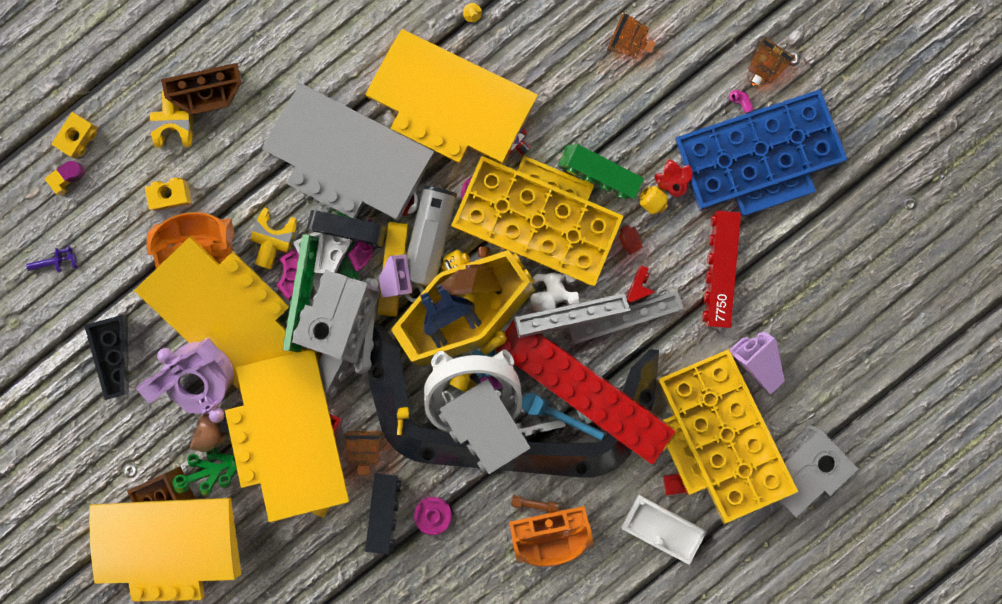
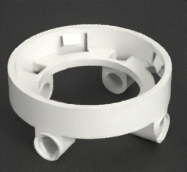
(446, 368)

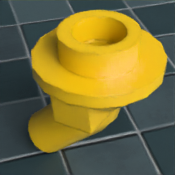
(472, 12)

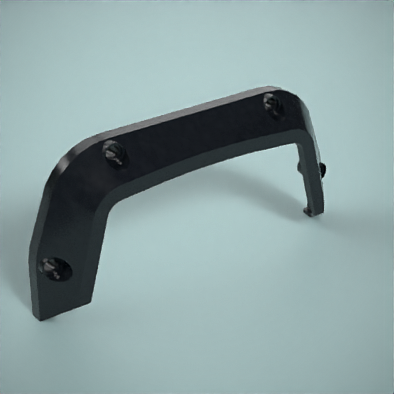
(542, 458)

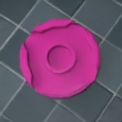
(432, 515)

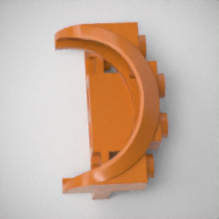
(201, 226)
(551, 537)

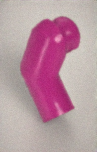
(741, 98)

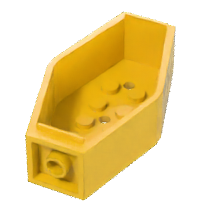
(490, 308)

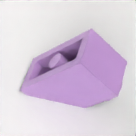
(395, 277)

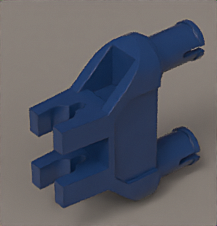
(445, 312)

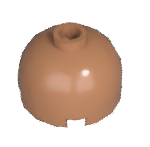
(206, 435)

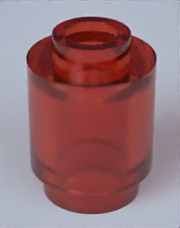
(630, 239)

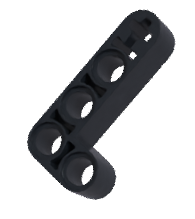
(347, 228)

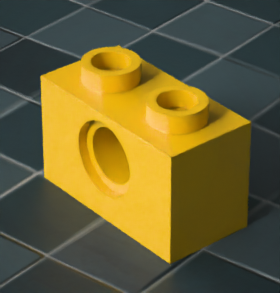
(65, 138)
(156, 194)

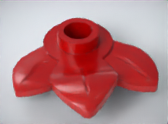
(674, 175)

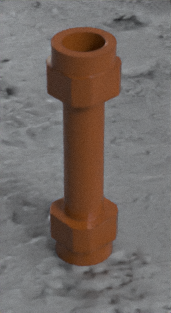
(517, 502)

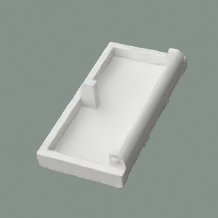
(663, 529)

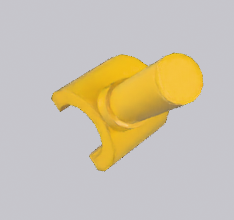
(403, 413)

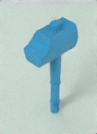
(540, 405)

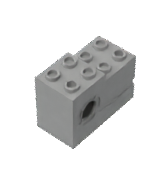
(338, 317)
(486, 424)
(814, 468)

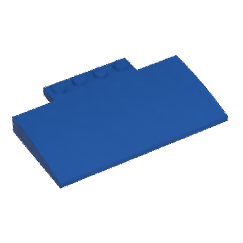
(762, 155)

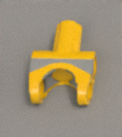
(168, 120)
(271, 239)

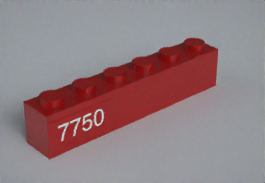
(722, 269)

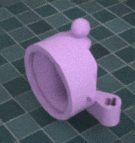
(199, 359)

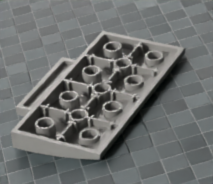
(346, 155)

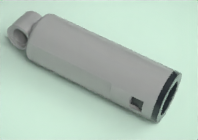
(429, 236)

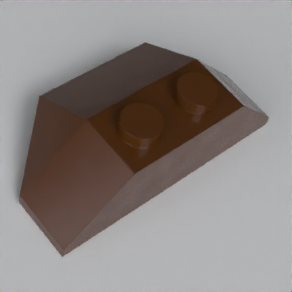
(203, 89)
(472, 280)

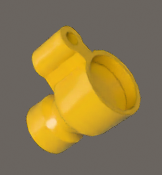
(463, 382)

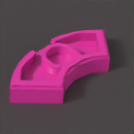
(360, 254)
(289, 265)

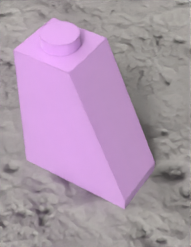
(760, 360)

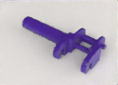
(54, 261)

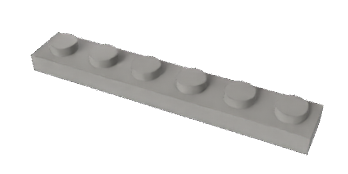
(639, 313)
(571, 315)

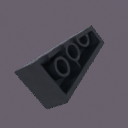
(110, 354)
(382, 514)

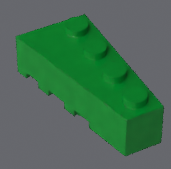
(600, 171)

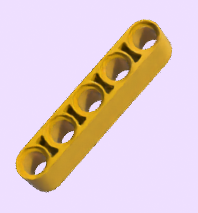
(395, 245)

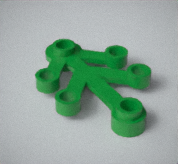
(182, 483)

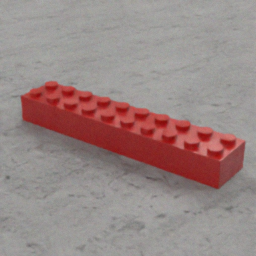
(590, 394)

